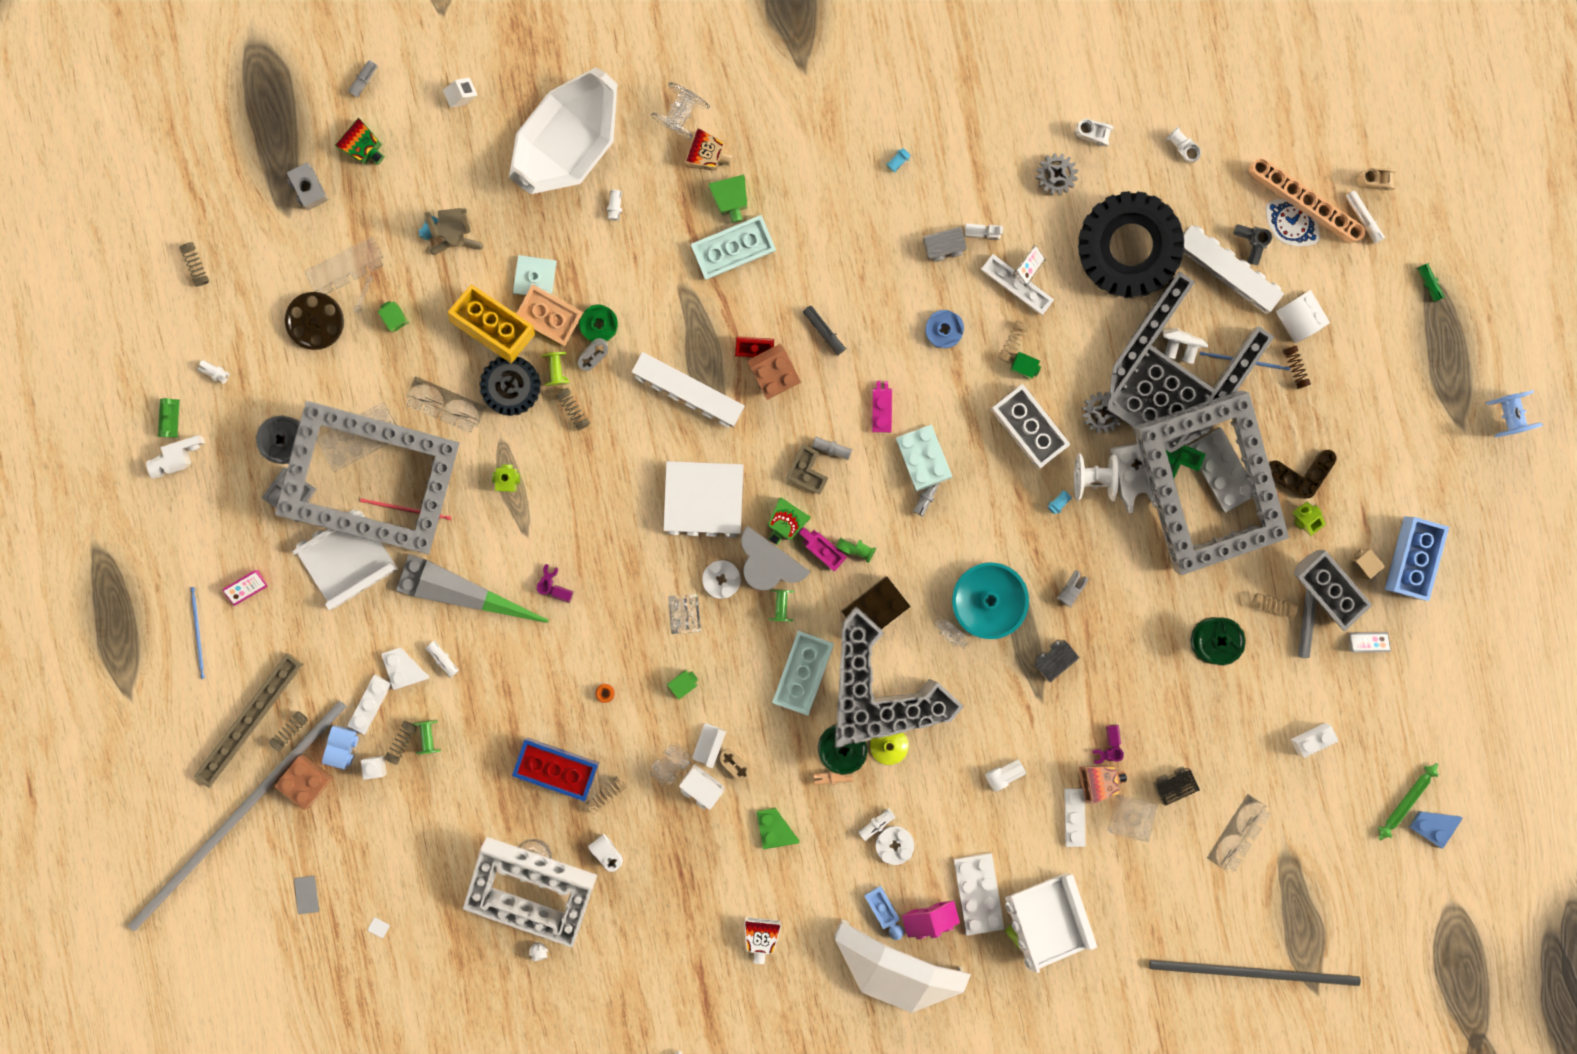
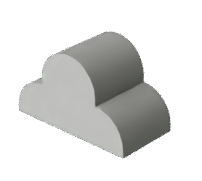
(768, 563)

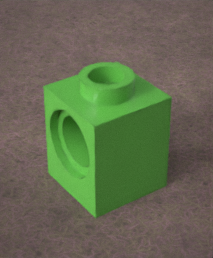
(393, 316)
(683, 684)

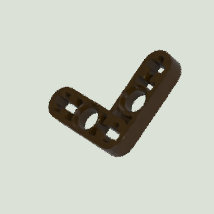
(1300, 481)

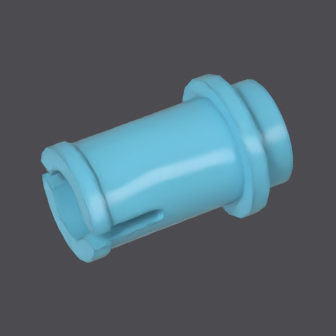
(898, 159)
(425, 232)
(1056, 506)

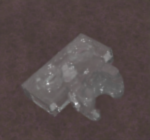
(951, 633)

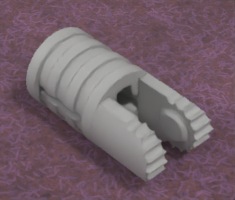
(1071, 591)

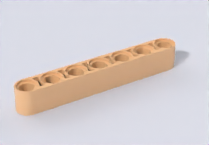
(1316, 201)

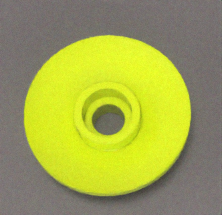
(892, 756)

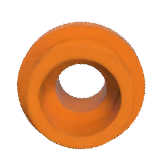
(600, 697)

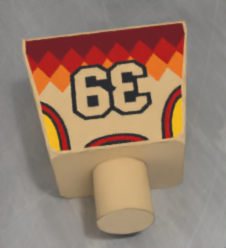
(707, 152)

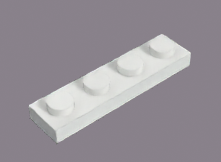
(1029, 295)

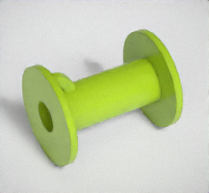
(555, 369)

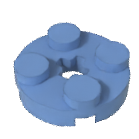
(949, 319)

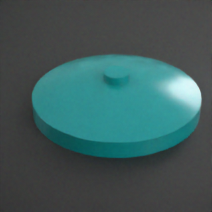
(990, 600)

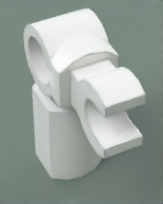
(979, 231)

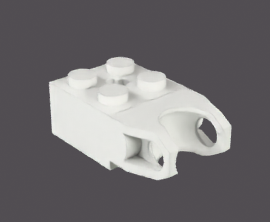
(1131, 479)

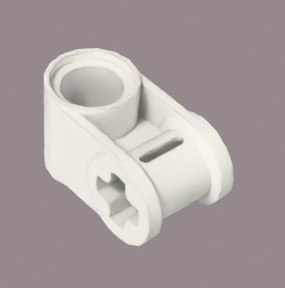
(1097, 134)
(603, 850)

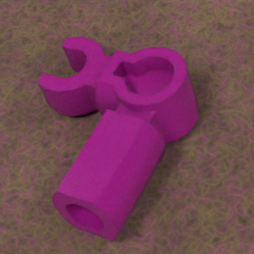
(545, 586)
(1114, 753)

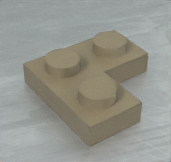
(803, 474)

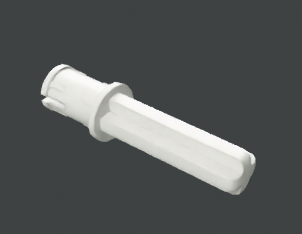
(1365, 217)

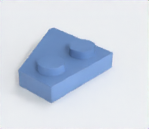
(1435, 826)

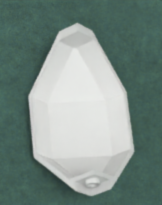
(566, 134)
(895, 975)

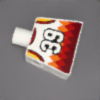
(761, 937)

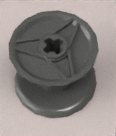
(269, 438)

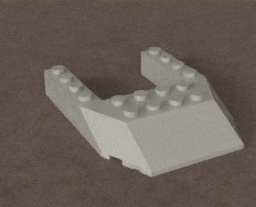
(1153, 385)

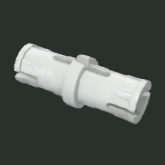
(442, 659)
(876, 824)

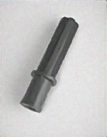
(824, 330)

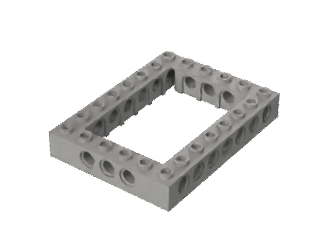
(316, 415)
(1150, 440)

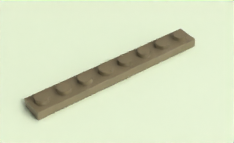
(248, 720)

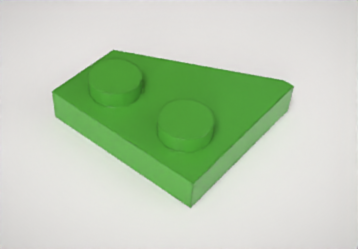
(774, 829)

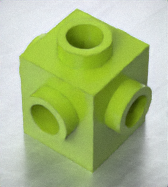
(513, 478)
(1308, 518)

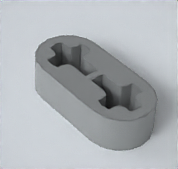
(596, 357)

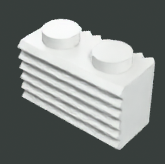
(1314, 740)

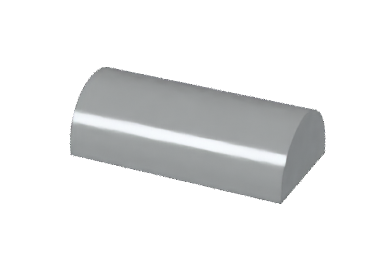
(1332, 588)

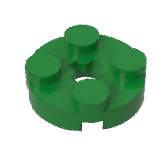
(589, 318)

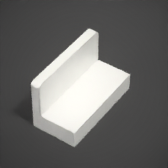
(709, 745)

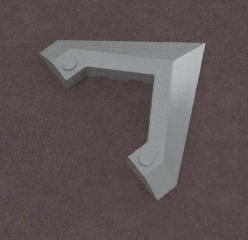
(866, 717)

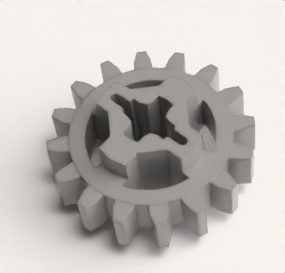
(1063, 179)
(1099, 424)

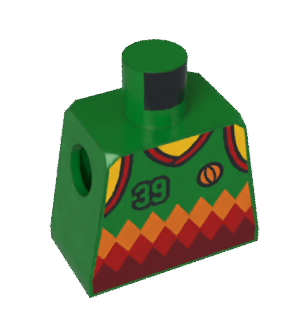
(360, 143)

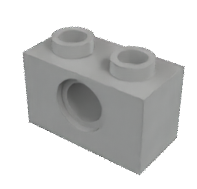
(316, 193)

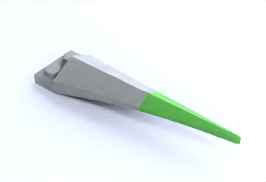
(431, 582)

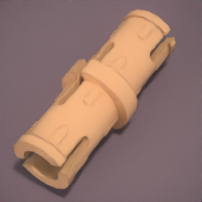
(830, 777)

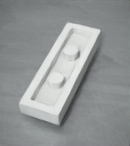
(369, 704)
(1074, 817)

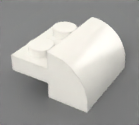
(1302, 317)

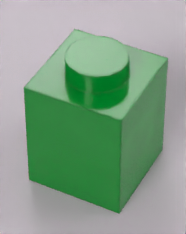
(1025, 366)

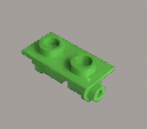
(168, 418)

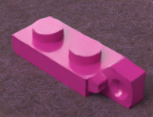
(822, 548)

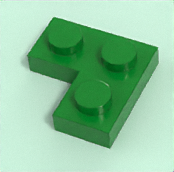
(1185, 456)

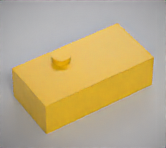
(491, 323)

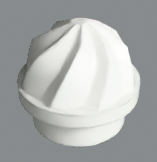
(538, 951)

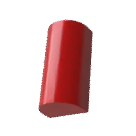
(752, 346)

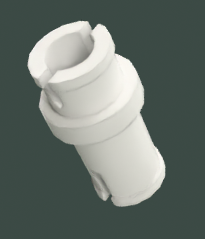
(614, 205)
(216, 373)

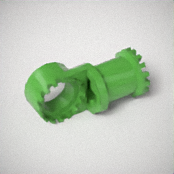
(860, 549)

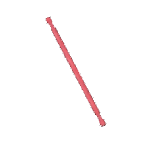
(398, 507)

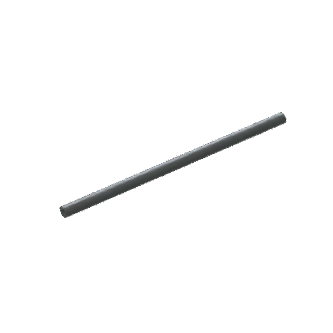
(1254, 972)

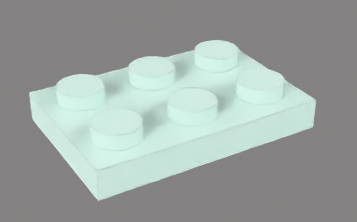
(924, 458)

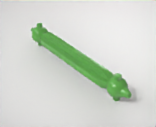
(1408, 801)

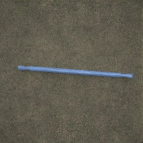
(1258, 363)
(197, 632)

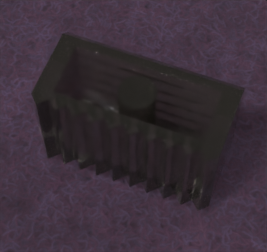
(1175, 786)

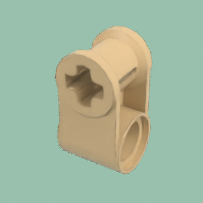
(1380, 178)

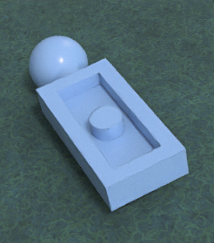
(884, 912)

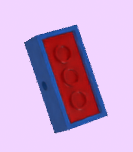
(555, 769)

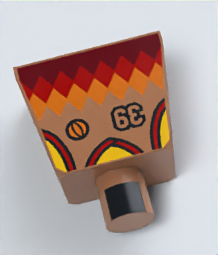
(1100, 782)

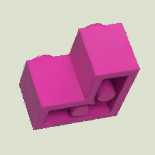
(931, 920)

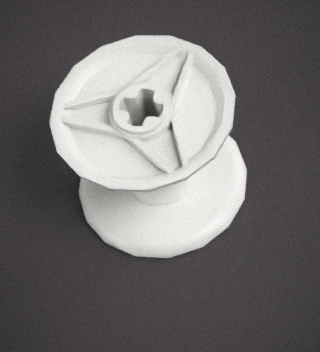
(1086, 476)

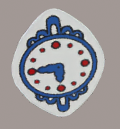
(1291, 224)

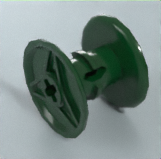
(1230, 641)
(838, 762)

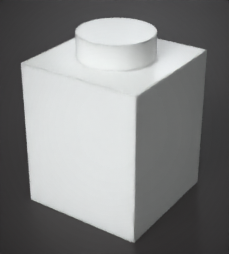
(460, 92)
(373, 767)

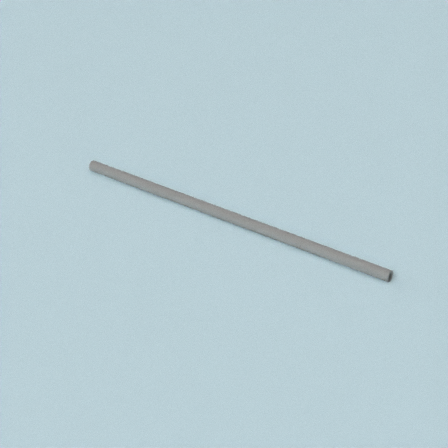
(236, 816)

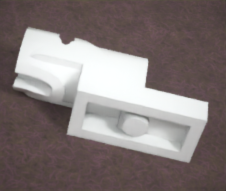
(174, 457)

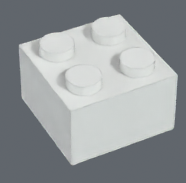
(701, 787)

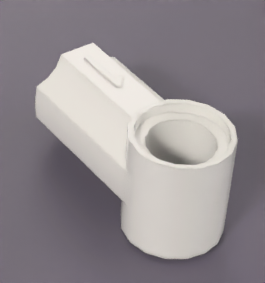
(1001, 777)

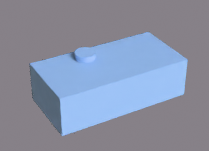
(1416, 558)

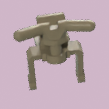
(452, 227)

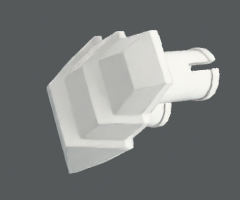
(1176, 337)

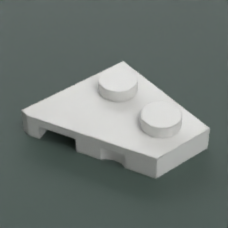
(402, 669)

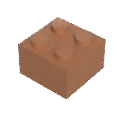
(773, 371)
(304, 781)

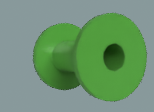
(781, 605)
(426, 737)

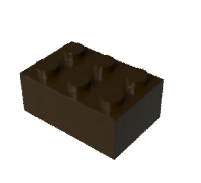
(879, 603)

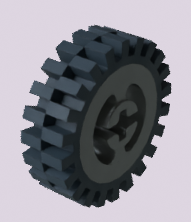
(526, 395)

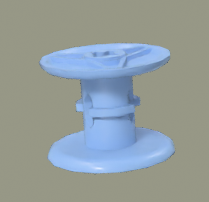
(1515, 422)

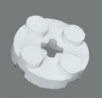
(731, 574)
(902, 853)

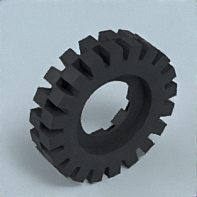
(1123, 210)

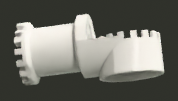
(1184, 144)

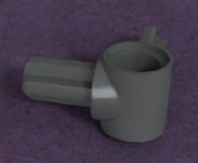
(1252, 235)

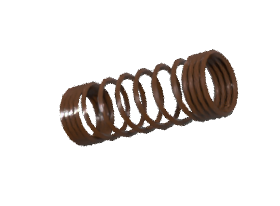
(1304, 382)

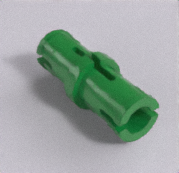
(1431, 282)

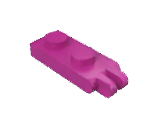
(882, 409)

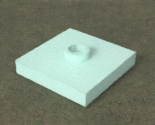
(534, 271)

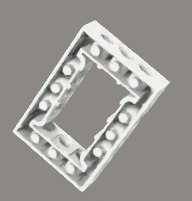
(522, 913)

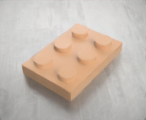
(549, 314)

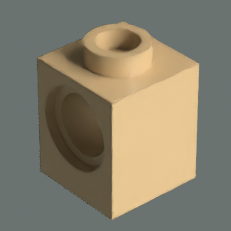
(1367, 563)

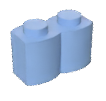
(339, 747)

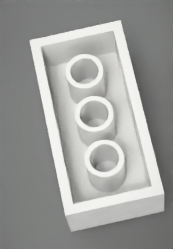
(1030, 426)

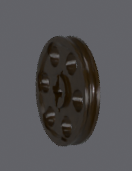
(311, 329)

